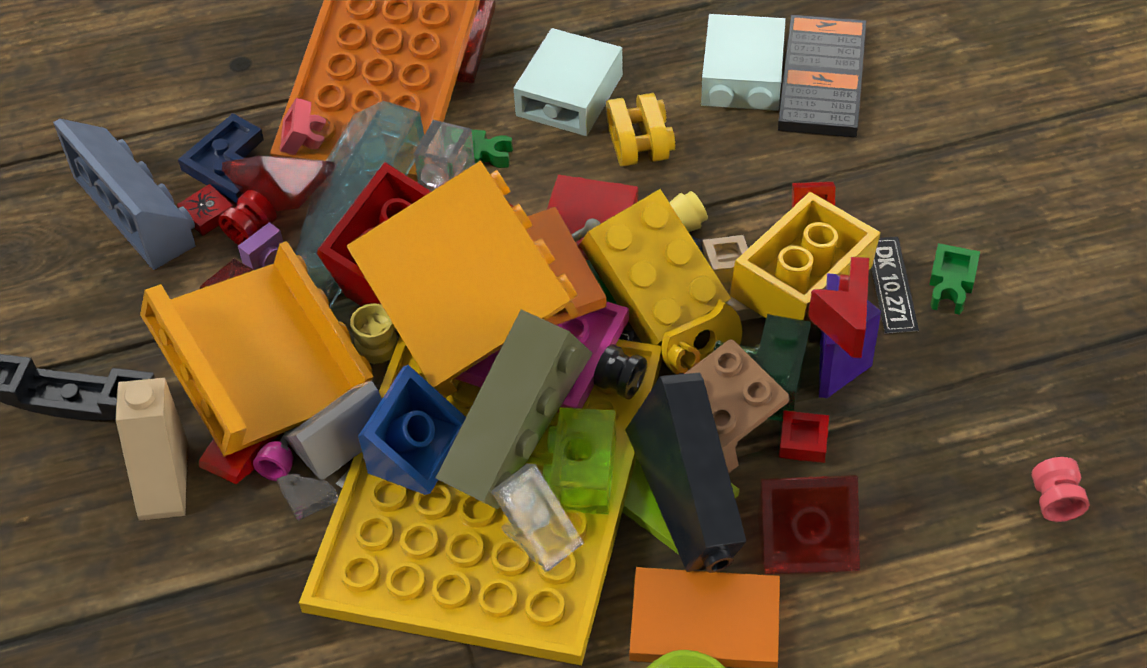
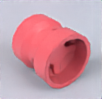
(1060, 489)

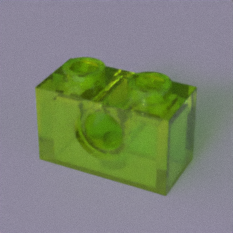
(587, 436)

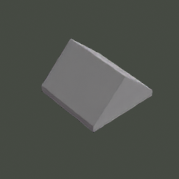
(332, 434)

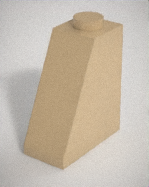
(152, 448)

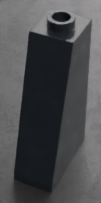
(688, 471)

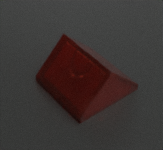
(279, 179)
(809, 524)

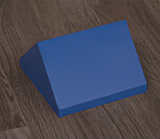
(410, 433)

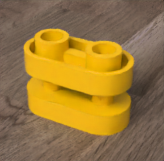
(651, 117)

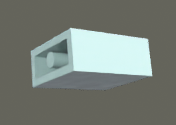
(743, 62)
(568, 81)

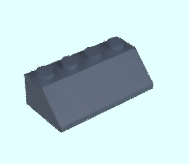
(126, 192)

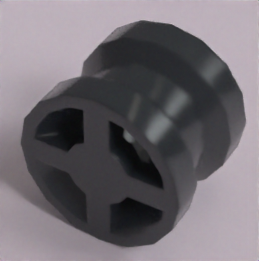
(620, 371)

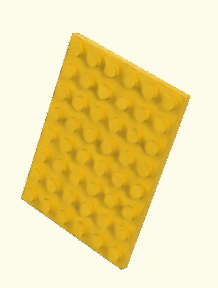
(448, 567)

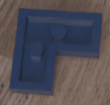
(227, 142)

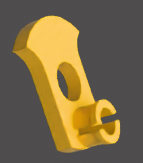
(723, 326)

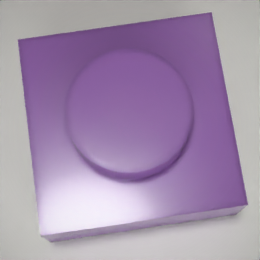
(261, 247)

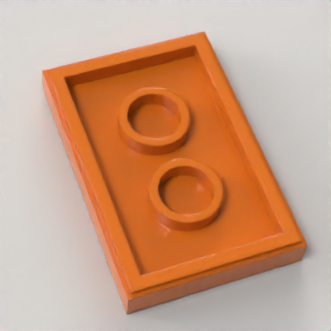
(568, 260)
(706, 612)

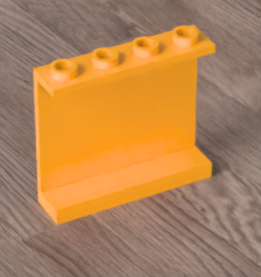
(460, 273)
(256, 350)

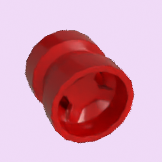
(248, 217)

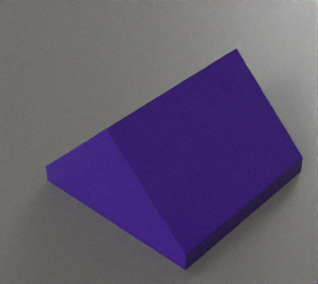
(835, 364)

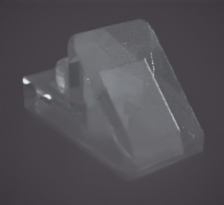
(536, 518)

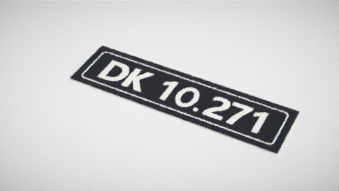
(893, 287)

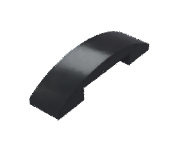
(62, 392)

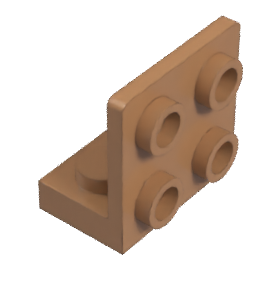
(738, 395)

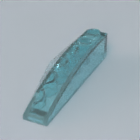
(370, 139)

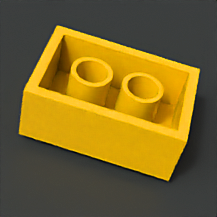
(797, 254)
(653, 268)

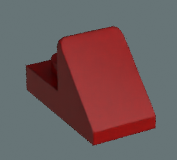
(844, 311)

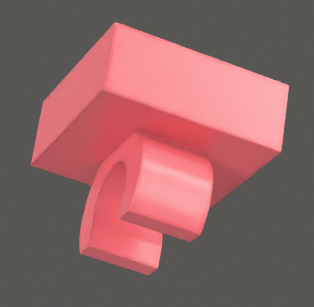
(297, 128)

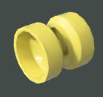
(373, 333)

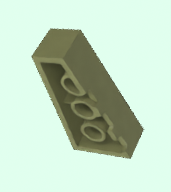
(514, 406)

